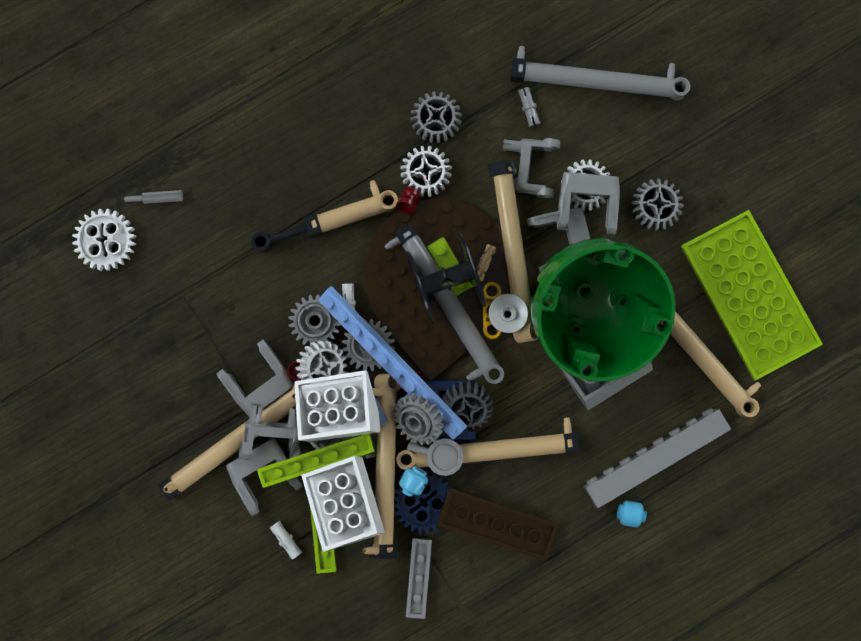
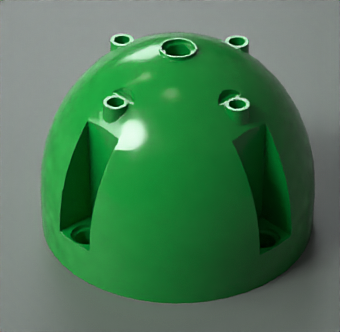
(609, 333)

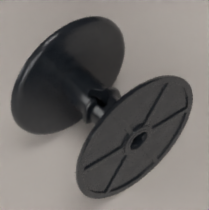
(456, 274)

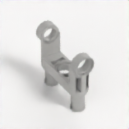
(525, 148)
(256, 427)

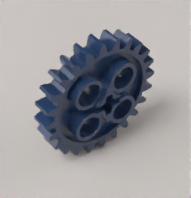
(433, 513)

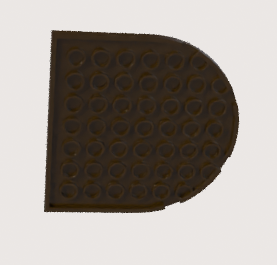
(395, 293)

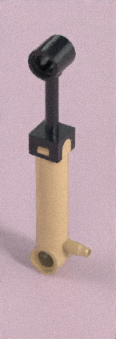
(319, 223)

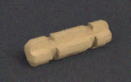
(485, 261)

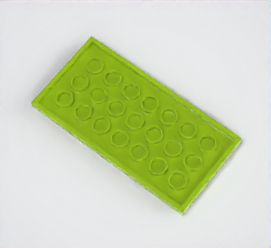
(751, 295)

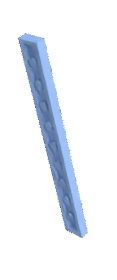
(388, 358)

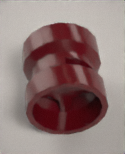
(408, 201)
(292, 372)

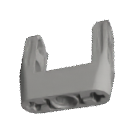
(591, 186)
(575, 228)
(265, 393)
(258, 458)

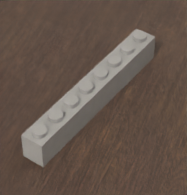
(657, 457)

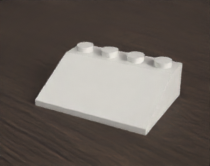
(336, 407)
(342, 503)

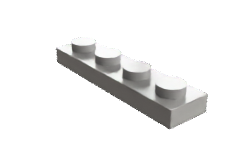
(418, 578)

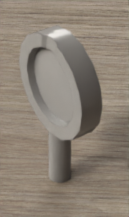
(443, 455)

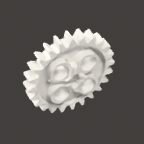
(121, 236)

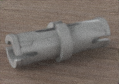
(529, 107)

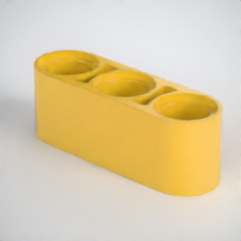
(486, 321)

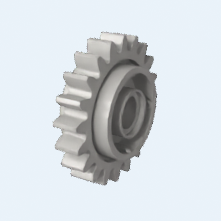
(302, 321)
(359, 354)
(418, 419)

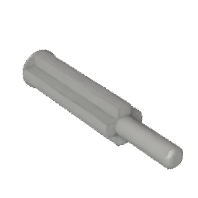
(157, 197)

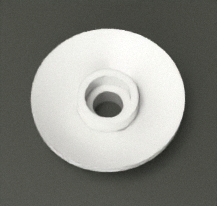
(515, 306)

